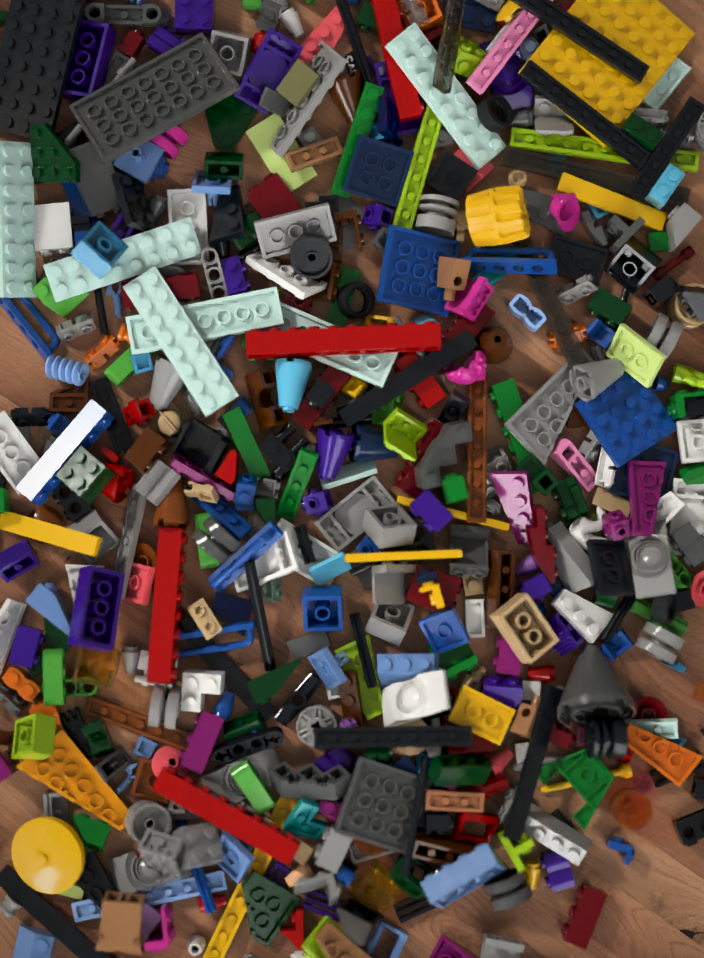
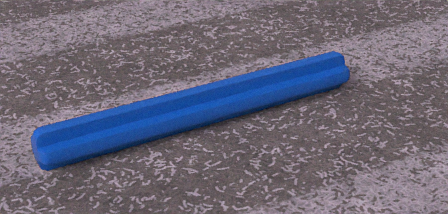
(201, 882)

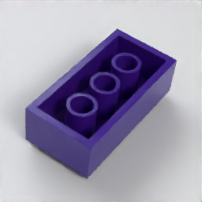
(194, 17)
(90, 59)
(96, 608)

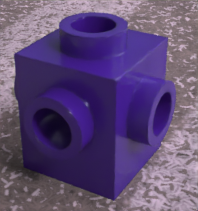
(377, 216)
(317, 501)

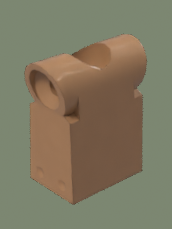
(122, 923)

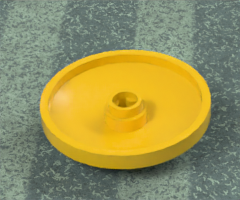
(48, 854)

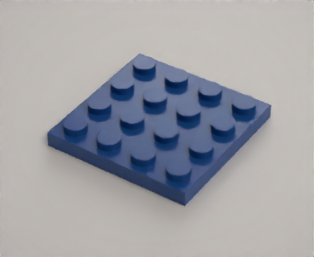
(411, 270)
(626, 419)

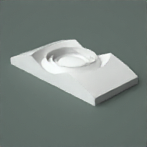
(691, 512)
(274, 563)
(415, 698)

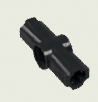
(289, 708)

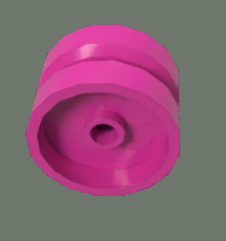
(168, 140)

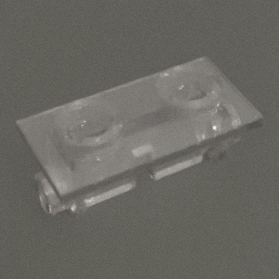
(417, 14)

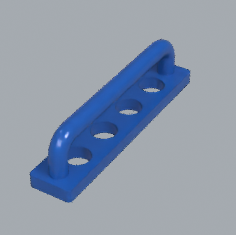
(548, 265)
(26, 328)
(219, 580)
(245, 625)

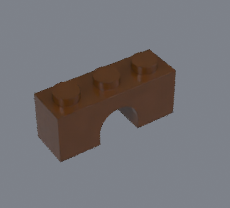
(259, 387)

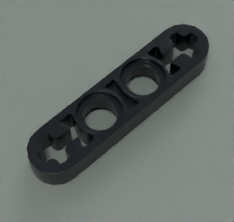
(249, 748)

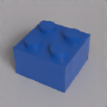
(323, 608)

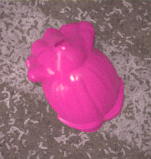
(471, 371)

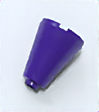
(332, 450)

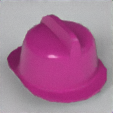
(566, 210)

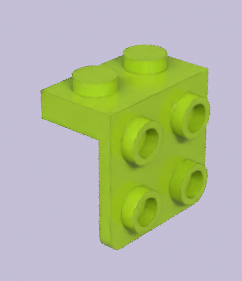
(468, 57)
(402, 433)

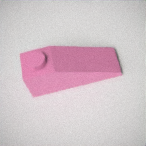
(573, 463)

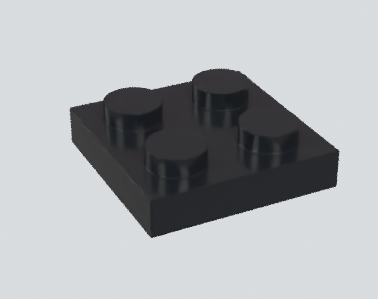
(451, 176)

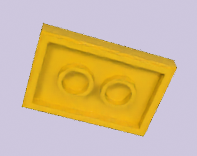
(485, 715)

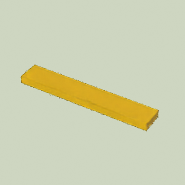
(611, 201)
(460, 515)
(50, 533)
(403, 556)

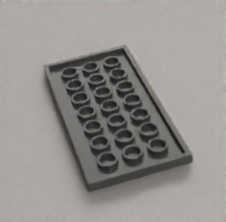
(154, 98)

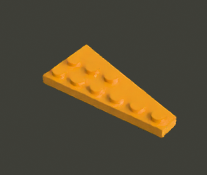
(77, 780)

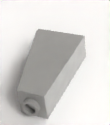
(571, 559)

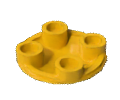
(506, 12)

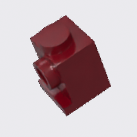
(131, 44)
(305, 307)
(561, 736)

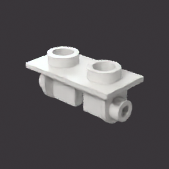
(605, 472)

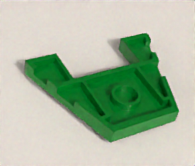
(586, 776)

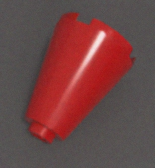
(118, 485)

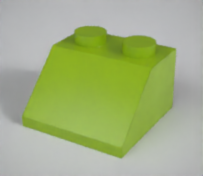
(34, 737)

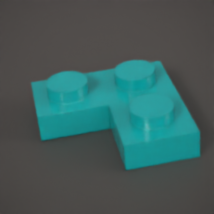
(302, 822)

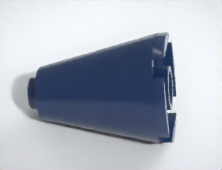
(369, 445)

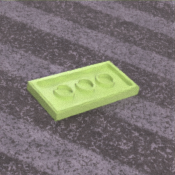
(262, 137)

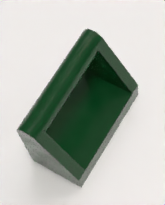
(266, 509)
(244, 724)
(410, 884)

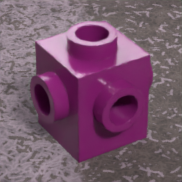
(616, 525)

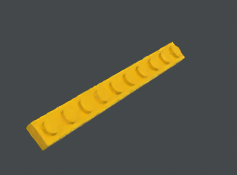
(236, 907)

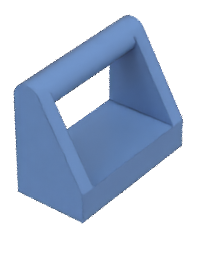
(397, 947)

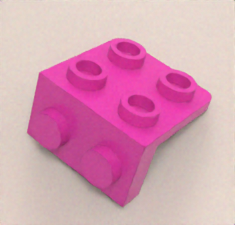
(157, 942)

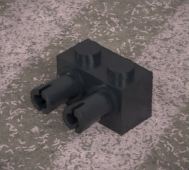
(276, 450)

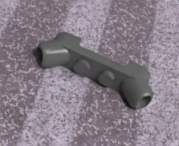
(127, 14)

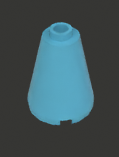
(291, 382)

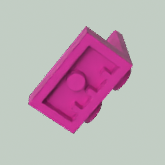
(472, 299)

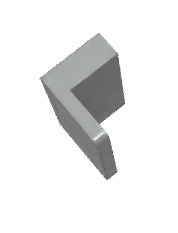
(157, 482)

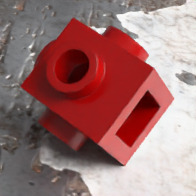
(139, 412)

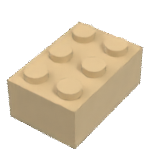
(524, 628)

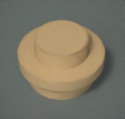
(517, 177)

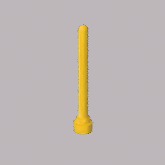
(622, 771)

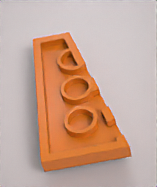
(665, 756)

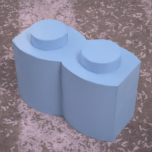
(530, 316)

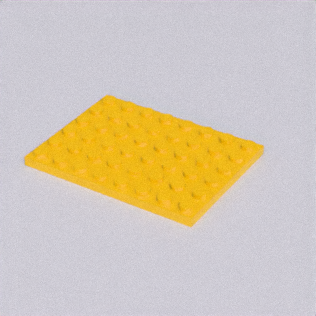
(638, 27)

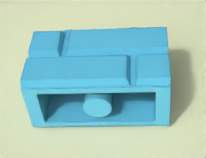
(665, 186)

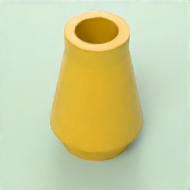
(532, 872)

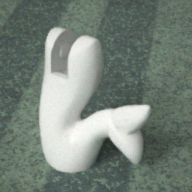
(583, 528)

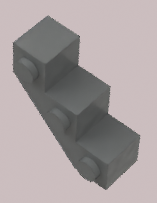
(441, 453)
(310, 782)

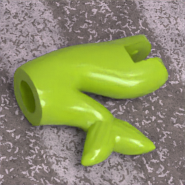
(687, 375)

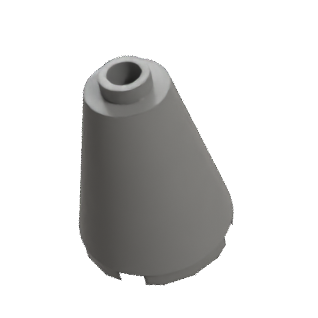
(595, 377)
(165, 383)

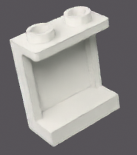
(53, 229)

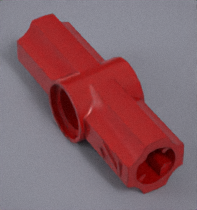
(493, 785)

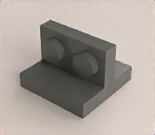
(618, 229)

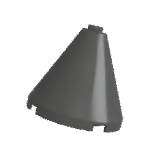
(593, 690)

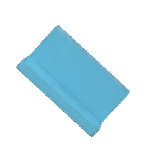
(329, 568)

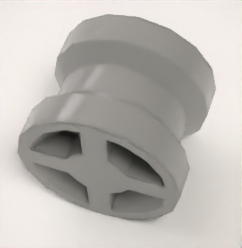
(9, 906)

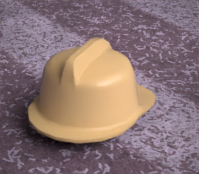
(167, 422)

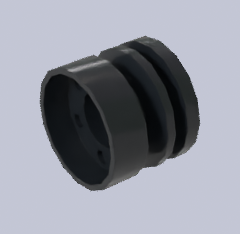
(605, 738)

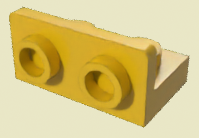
(435, 597)

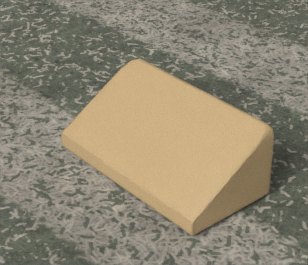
(610, 502)

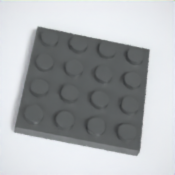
(379, 805)

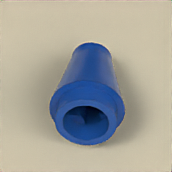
(225, 705)

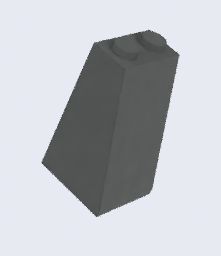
(96, 181)

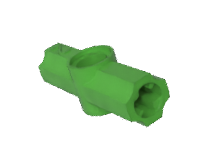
(644, 609)

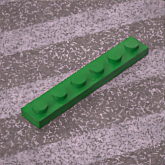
(361, 125)

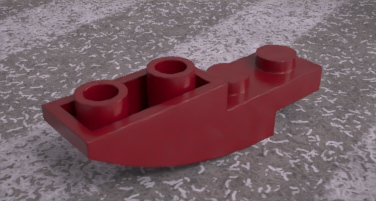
(541, 551)

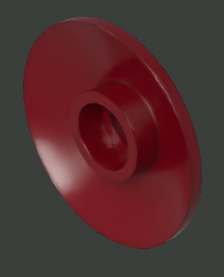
(650, 703)

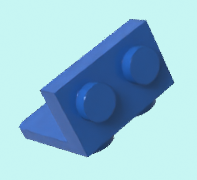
(227, 344)

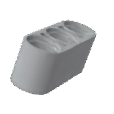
(212, 264)

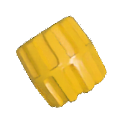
(497, 216)

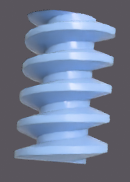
(66, 370)

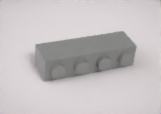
(556, 835)

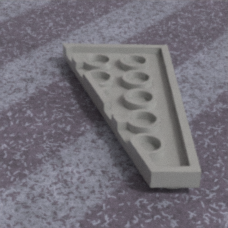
(328, 65)
(544, 414)

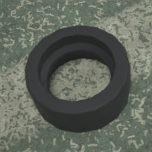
(503, 108)
(369, 300)
(664, 608)

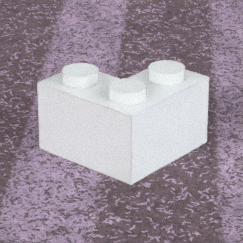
(197, 683)

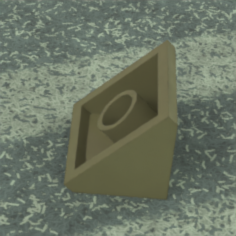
(298, 82)

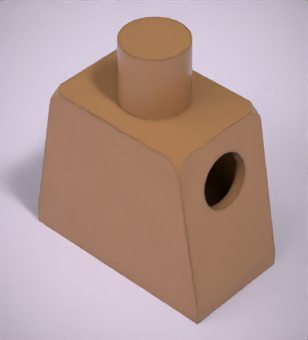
(452, 275)
(525, 718)

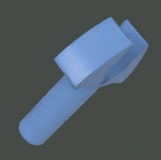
(117, 299)
(127, 780)

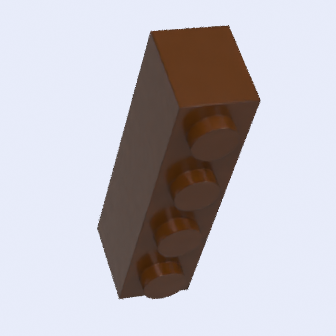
(499, 581)
(440, 848)

